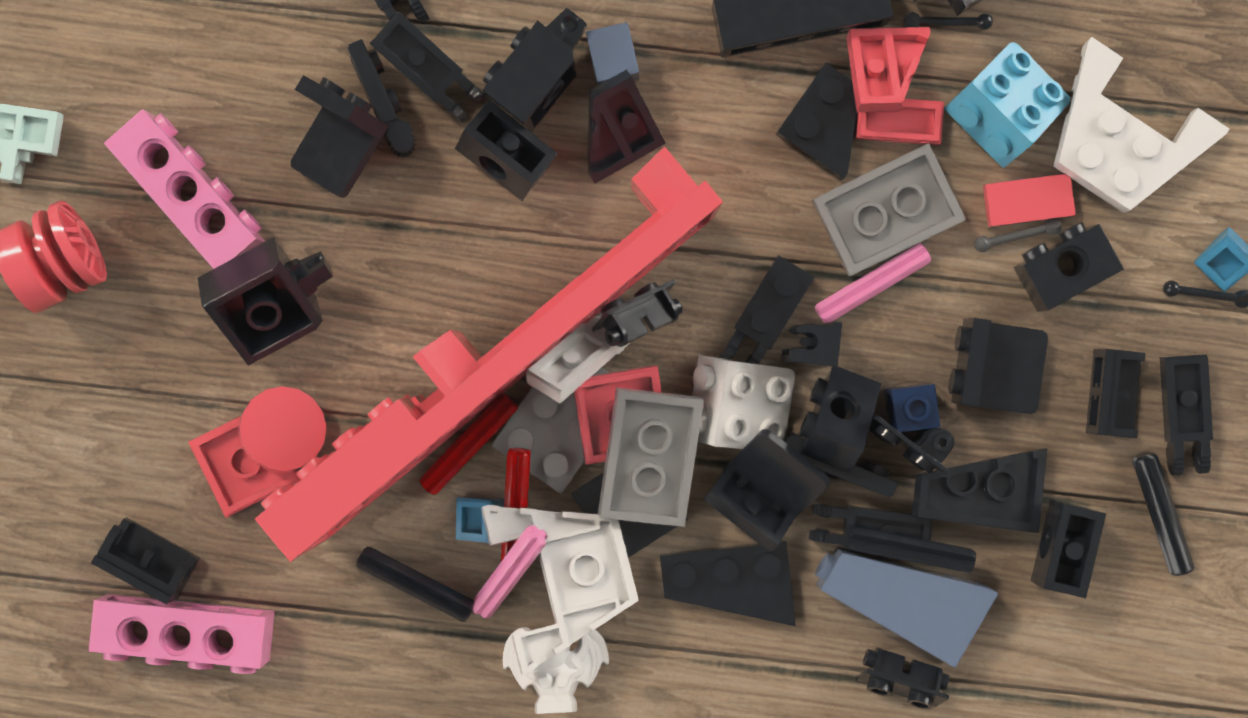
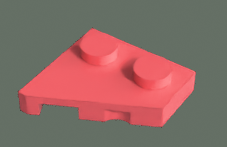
(884, 65)

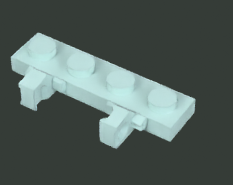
(22, 135)

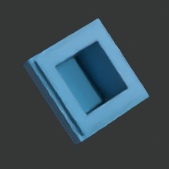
(1225, 259)
(470, 520)

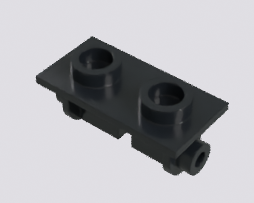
(624, 318)
(919, 685)

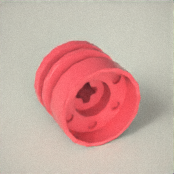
(50, 257)

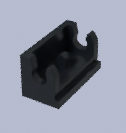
(821, 344)
(1114, 393)
(146, 560)

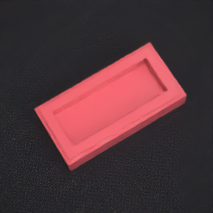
(914, 123)
(1029, 200)

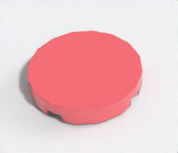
(282, 429)

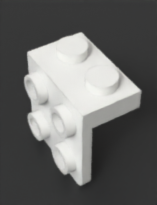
(741, 400)

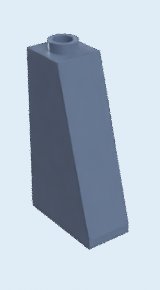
(913, 602)

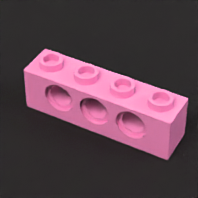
(135, 149)
(115, 638)

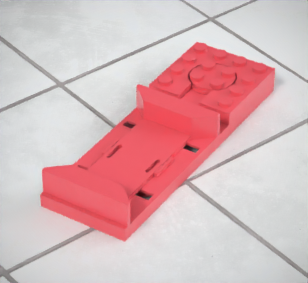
(410, 429)

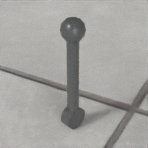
(1050, 227)

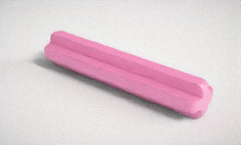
(873, 283)
(509, 571)

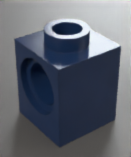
(912, 407)

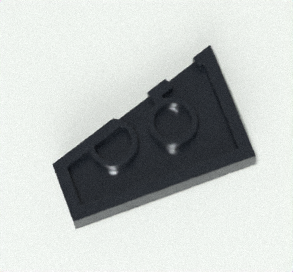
(986, 493)
(732, 580)

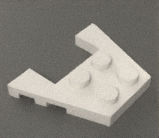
(1113, 149)
(582, 570)

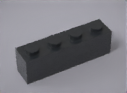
(768, 24)

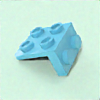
(1008, 104)

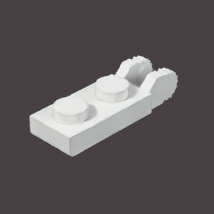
(572, 361)

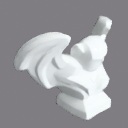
(559, 676)

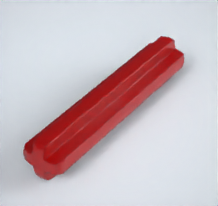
(468, 444)
(516, 485)

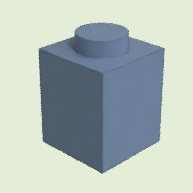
(612, 52)

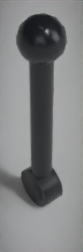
(983, 21)
(1172, 288)

